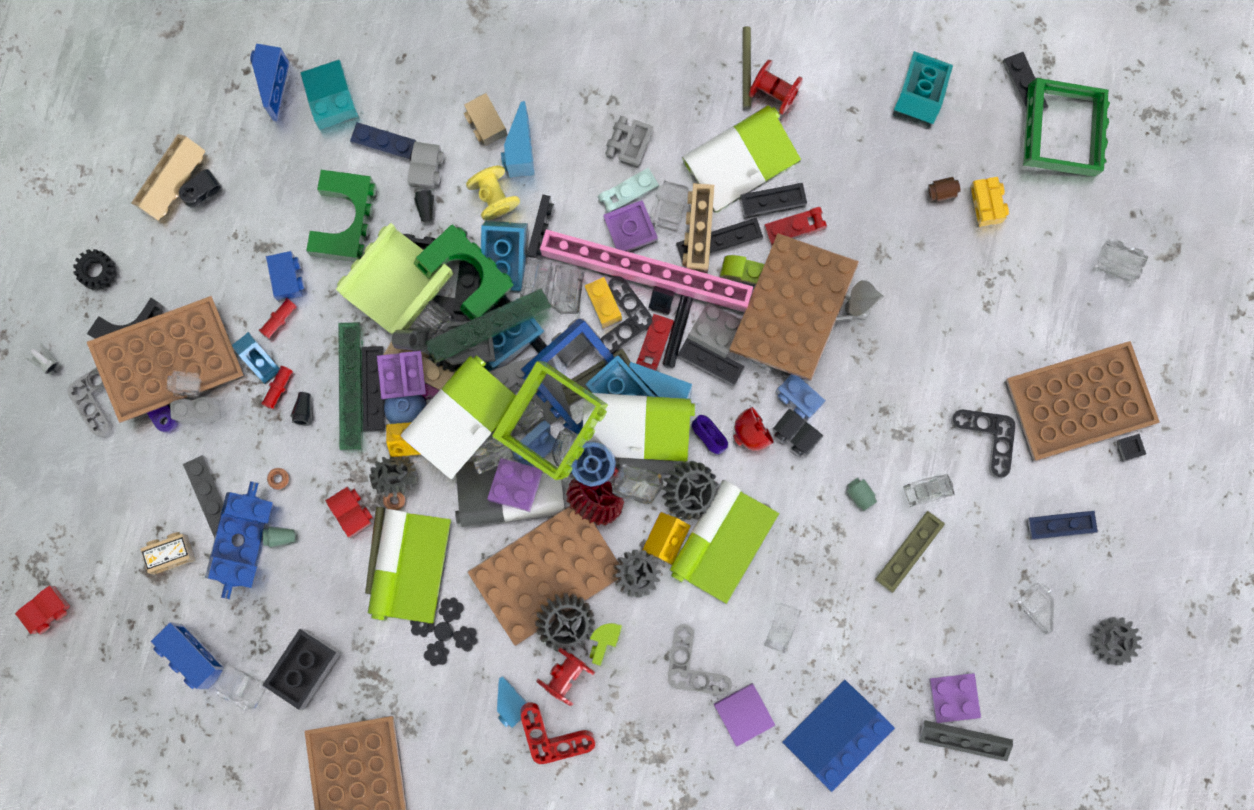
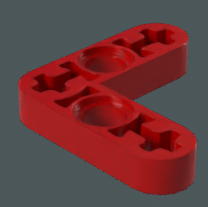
(550, 745)

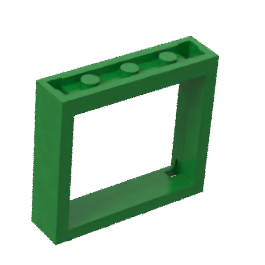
(1034, 126)

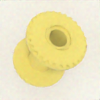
(491, 192)

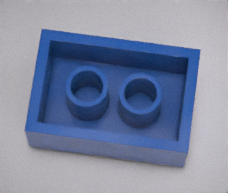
(187, 656)

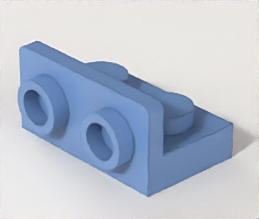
(799, 396)
(537, 440)

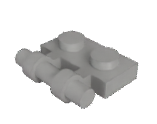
(635, 142)

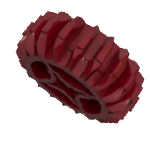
(594, 502)

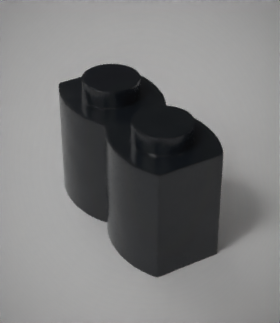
(797, 433)

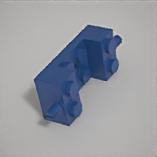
(244, 516)

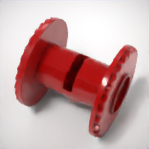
(775, 86)
(562, 675)

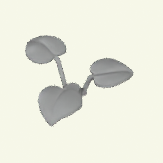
(862, 300)

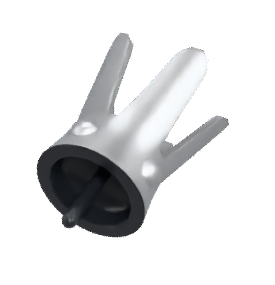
(46, 363)

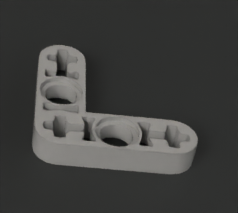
(88, 398)
(683, 667)

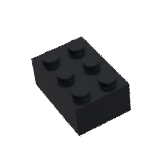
(301, 669)

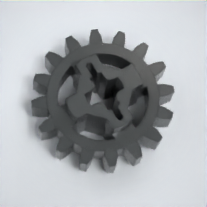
(393, 476)
(633, 581)
(1122, 647)

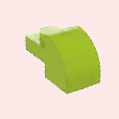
(740, 269)
(605, 635)

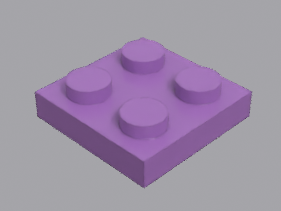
(630, 227)
(515, 485)
(955, 698)

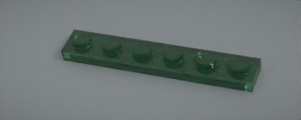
(488, 325)
(350, 386)

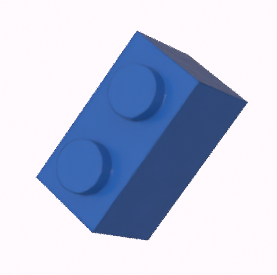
(285, 276)

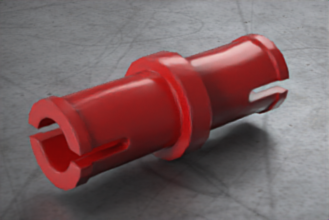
(277, 318)
(277, 387)

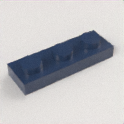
(382, 141)
(1062, 525)

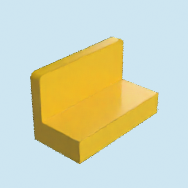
(666, 537)

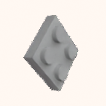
(715, 329)

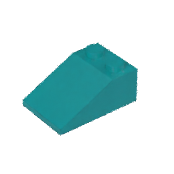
(923, 87)
(329, 94)

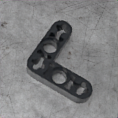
(631, 322)
(992, 429)

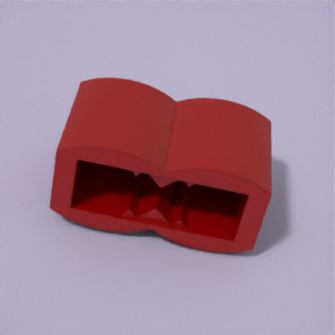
(349, 512)
(42, 610)

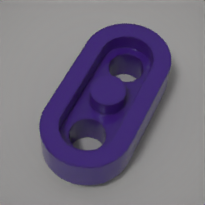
(157, 415)
(709, 434)

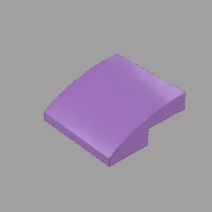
(401, 375)
(744, 714)

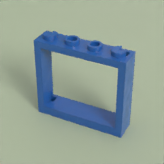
(550, 351)

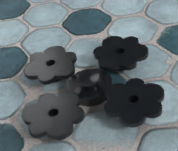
(444, 631)

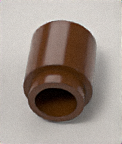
(944, 189)

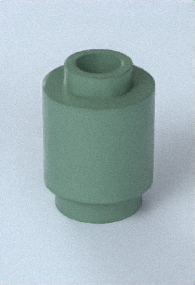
(861, 493)

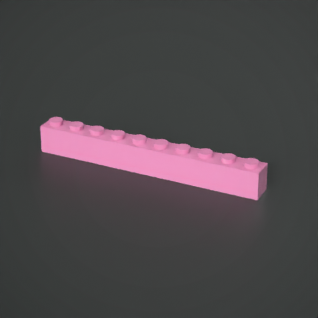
(646, 270)

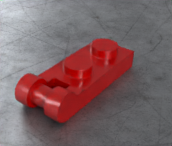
(796, 225)
(655, 341)

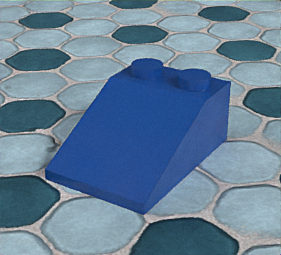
(271, 71)

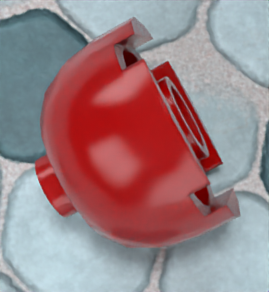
(751, 431)

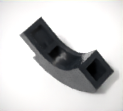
(102, 327)

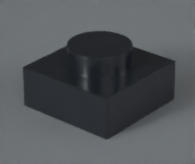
(661, 299)
(1131, 447)

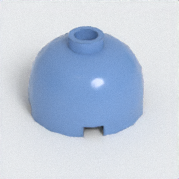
(404, 408)
(594, 465)

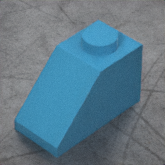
(256, 357)
(509, 703)

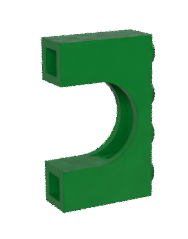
(349, 243)
(455, 246)

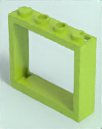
(521, 402)

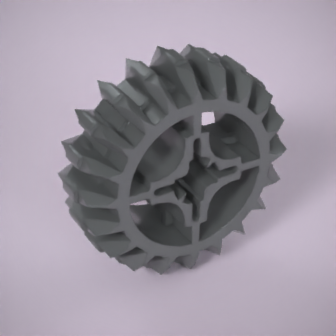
(679, 485)
(572, 616)

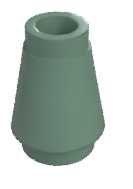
(277, 536)

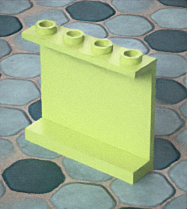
(389, 284)

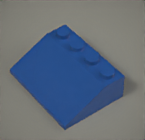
(838, 735)

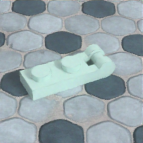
(629, 190)

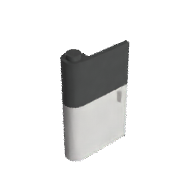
(478, 510)

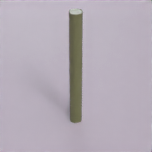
(746, 67)
(377, 529)

